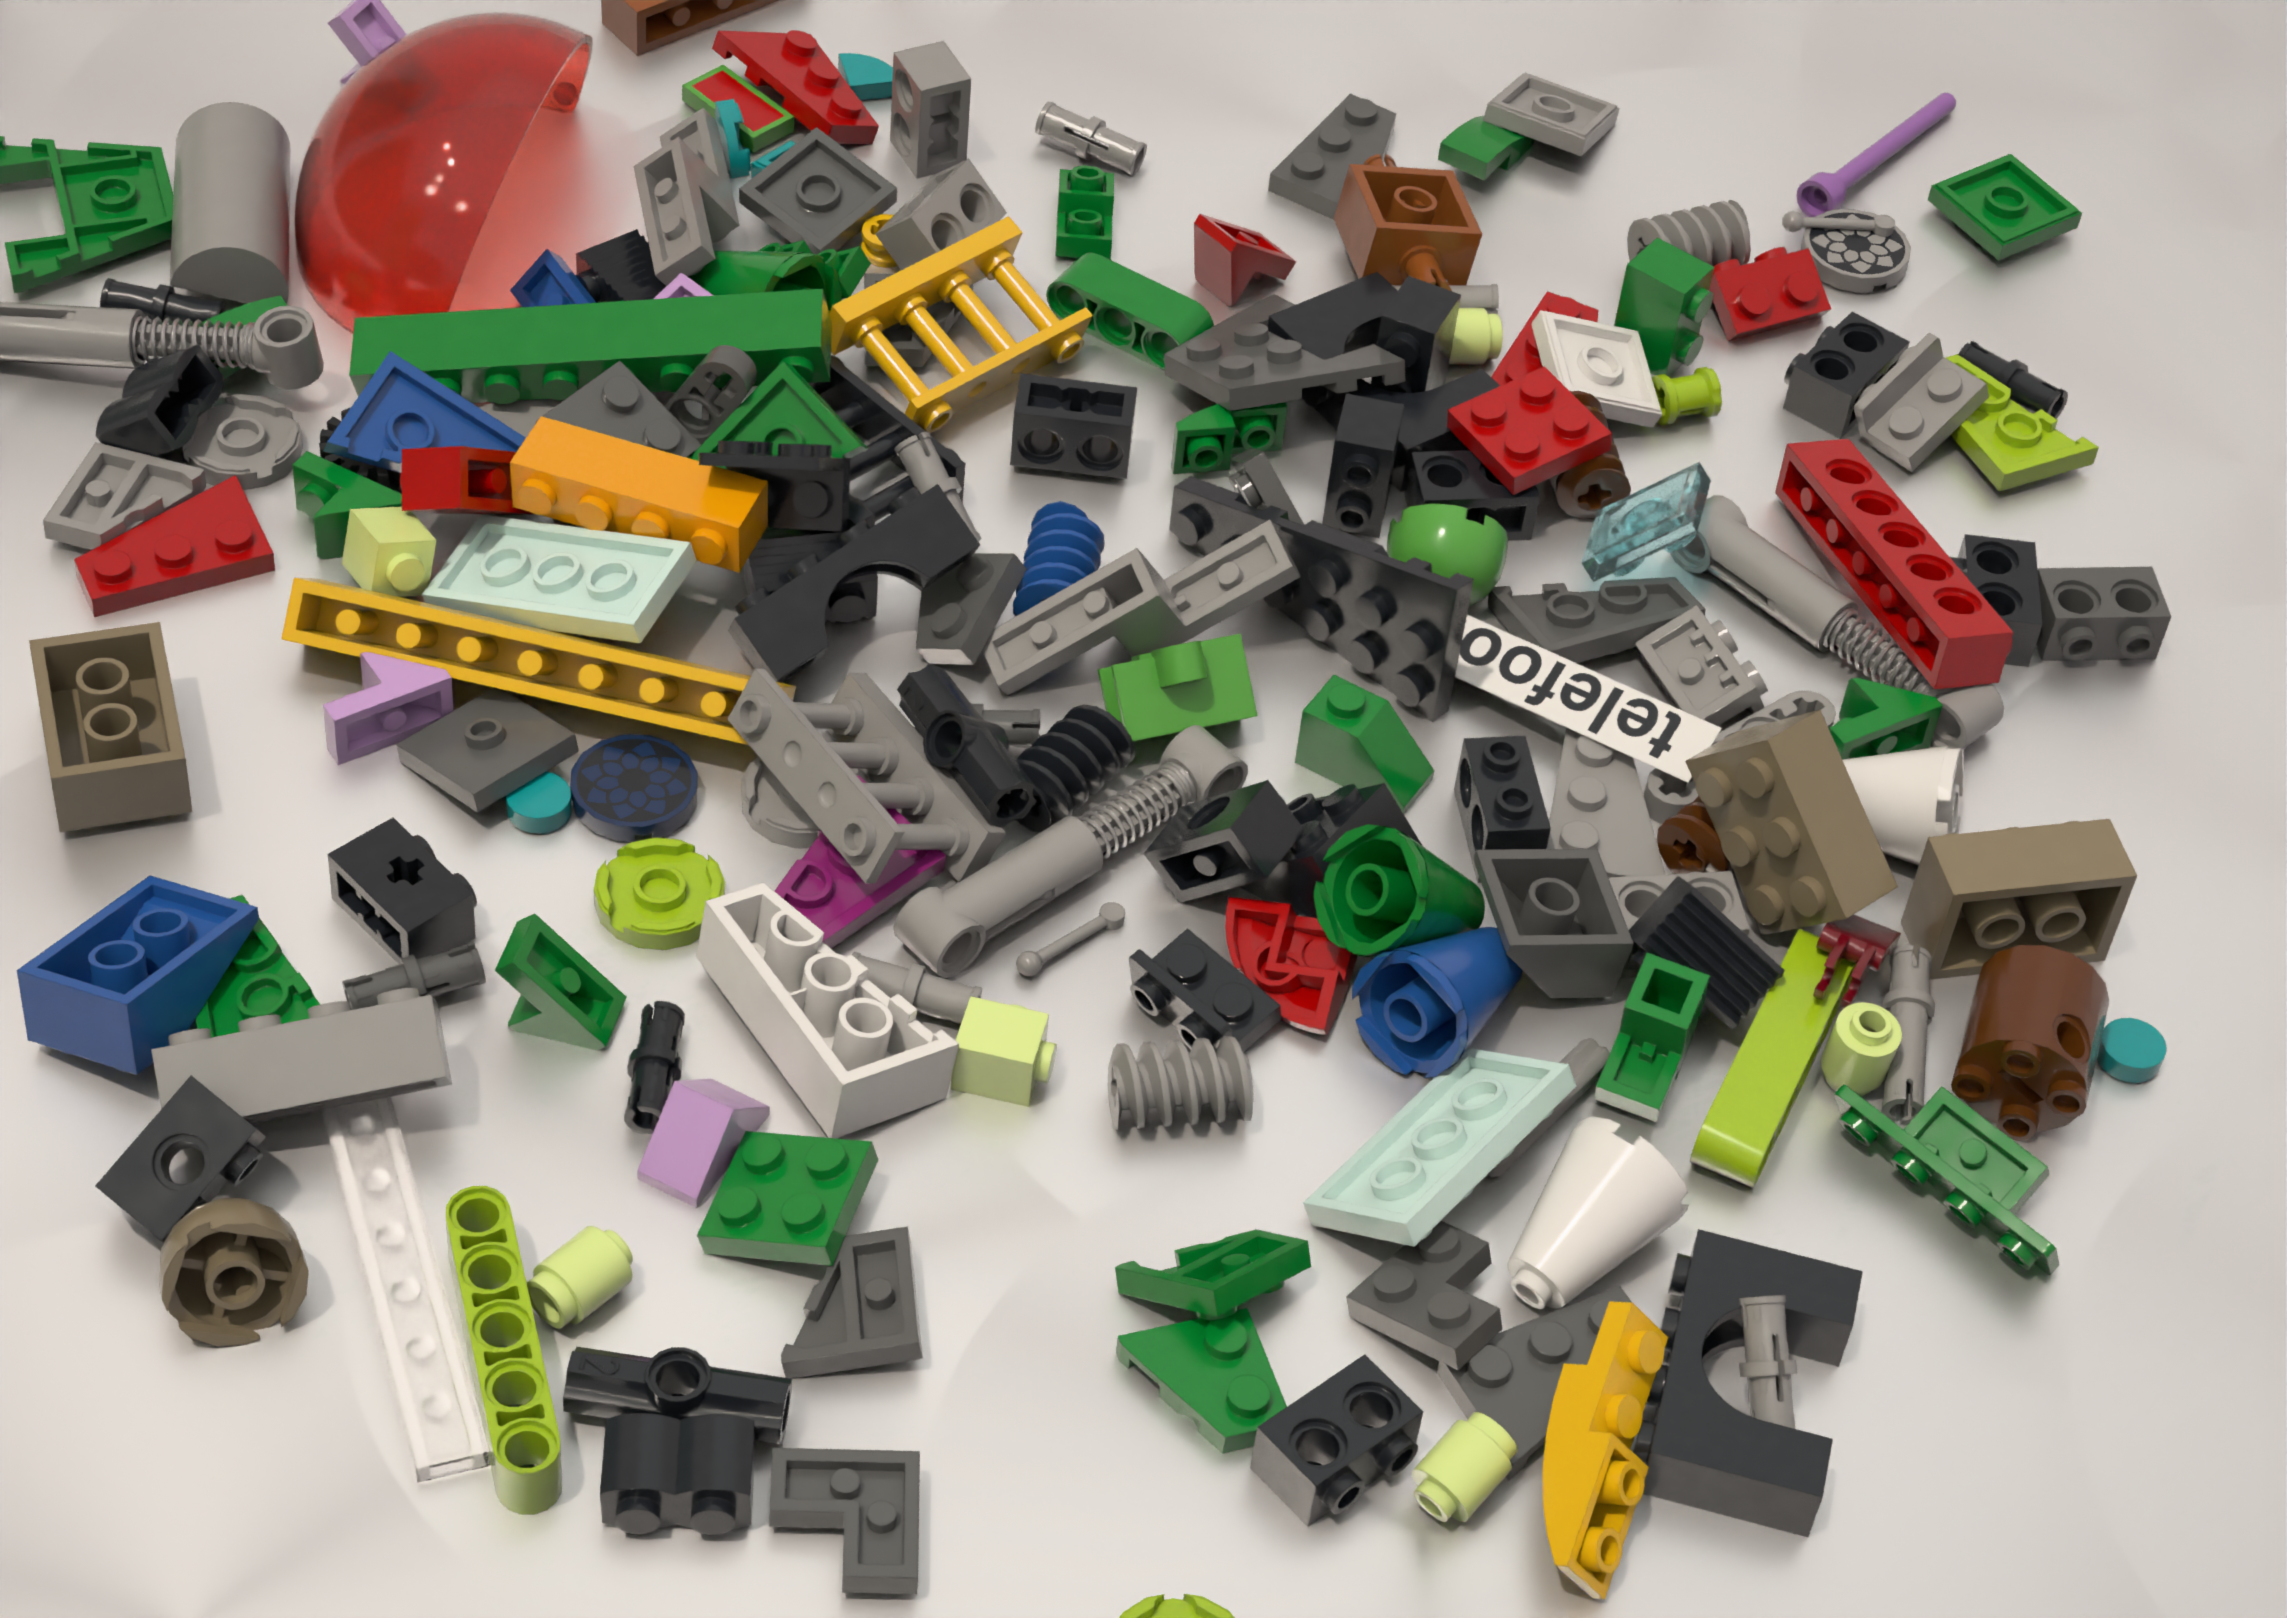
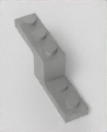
(686, 197)
(1138, 606)

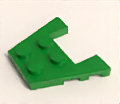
(108, 202)

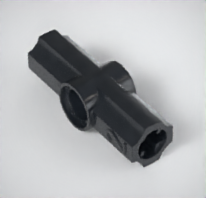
(966, 745)
(621, 1384)

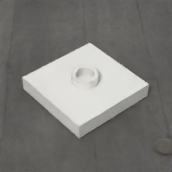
(1600, 362)

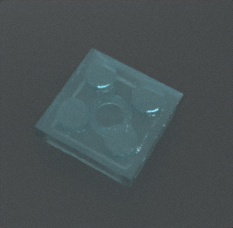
(1647, 522)

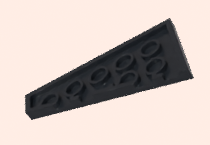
(1367, 607)

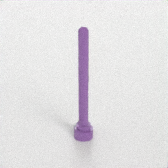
(1828, 190)

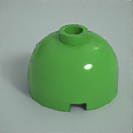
(1451, 544)

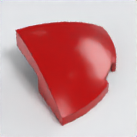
(1289, 961)

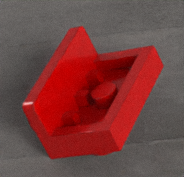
(1767, 293)

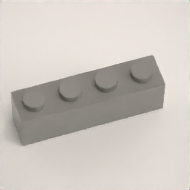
(313, 1062)

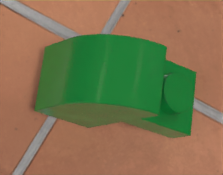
(1652, 1037)

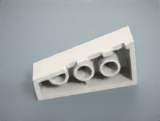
(818, 1016)

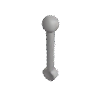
(1881, 225)
(1110, 917)

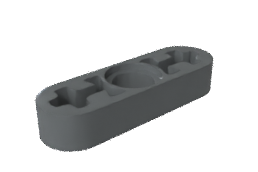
(700, 388)

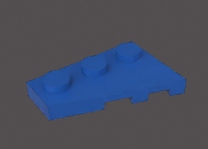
(409, 411)

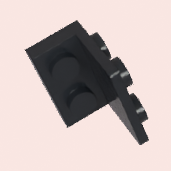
(804, 481)

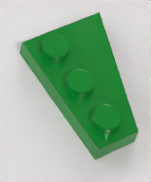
(255, 985)

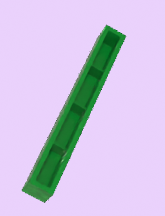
(563, 347)

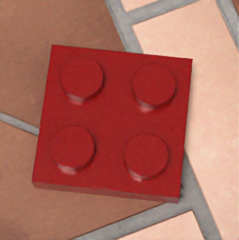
(1529, 430)

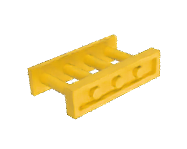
(948, 278)

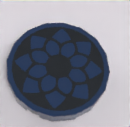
(634, 787)

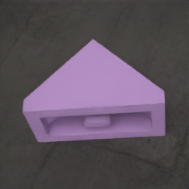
(698, 1137)

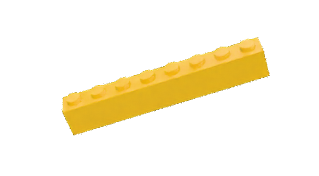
(517, 657)

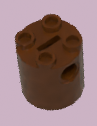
(2031, 1040)

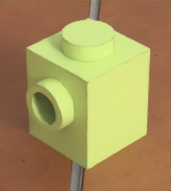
(388, 551)
(1002, 1051)

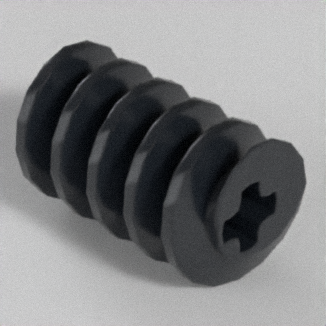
(1073, 763)

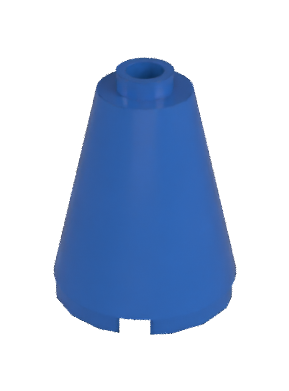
(1432, 999)

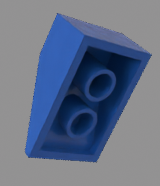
(133, 973)

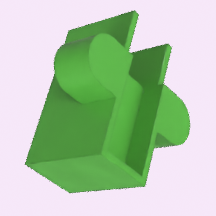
(1180, 688)

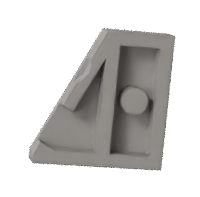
(117, 493)

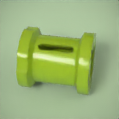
(1688, 395)

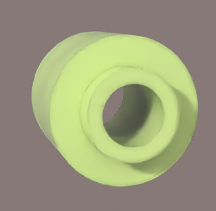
(1476, 337)
(1860, 1048)
(580, 1276)
(1463, 1468)

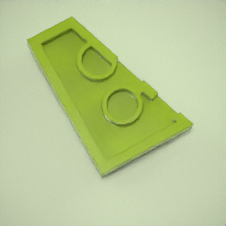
(2012, 442)

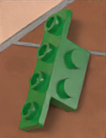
(1966, 1160)

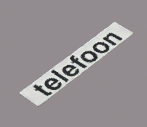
(1582, 699)

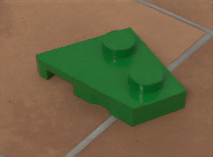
(1219, 1274)
(1210, 1375)

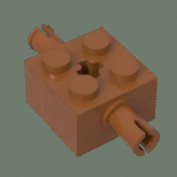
(1407, 223)

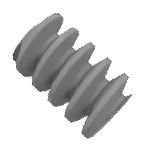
(1704, 232)
(1179, 1080)

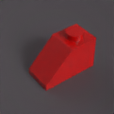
(457, 481)

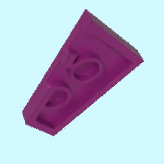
(838, 899)

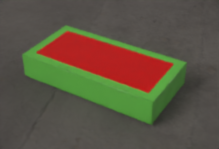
(762, 117)

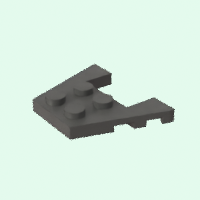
(1250, 367)

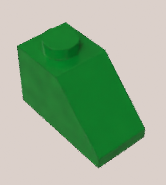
(1361, 742)

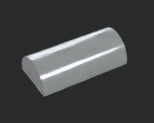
(231, 204)

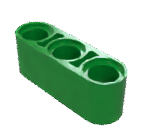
(1127, 308)

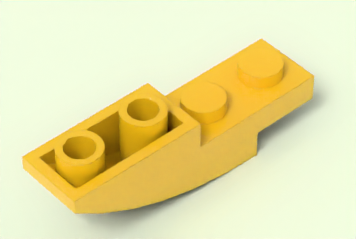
(1588, 1458)

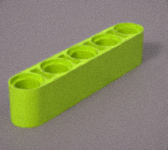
(1771, 1065)
(494, 1314)

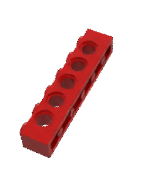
(1894, 564)

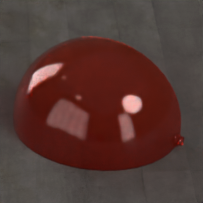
(418, 156)

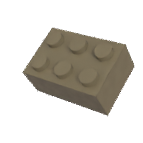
(110, 726)
(1791, 823)
(2015, 889)

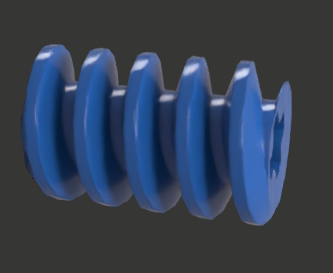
(1058, 553)

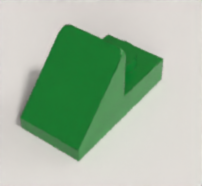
(329, 493)
(1883, 720)
(559, 988)

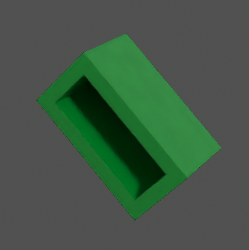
(1665, 301)

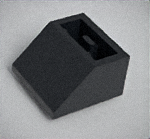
(1324, 823)

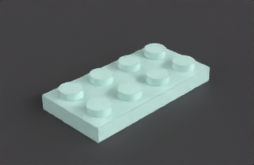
(562, 577)
(1439, 1146)

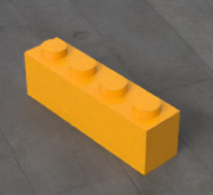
(638, 491)

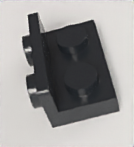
(1201, 993)

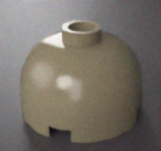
(232, 1271)

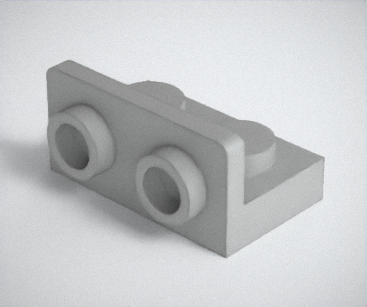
(1917, 404)
(1699, 668)

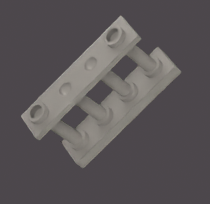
(889, 751)

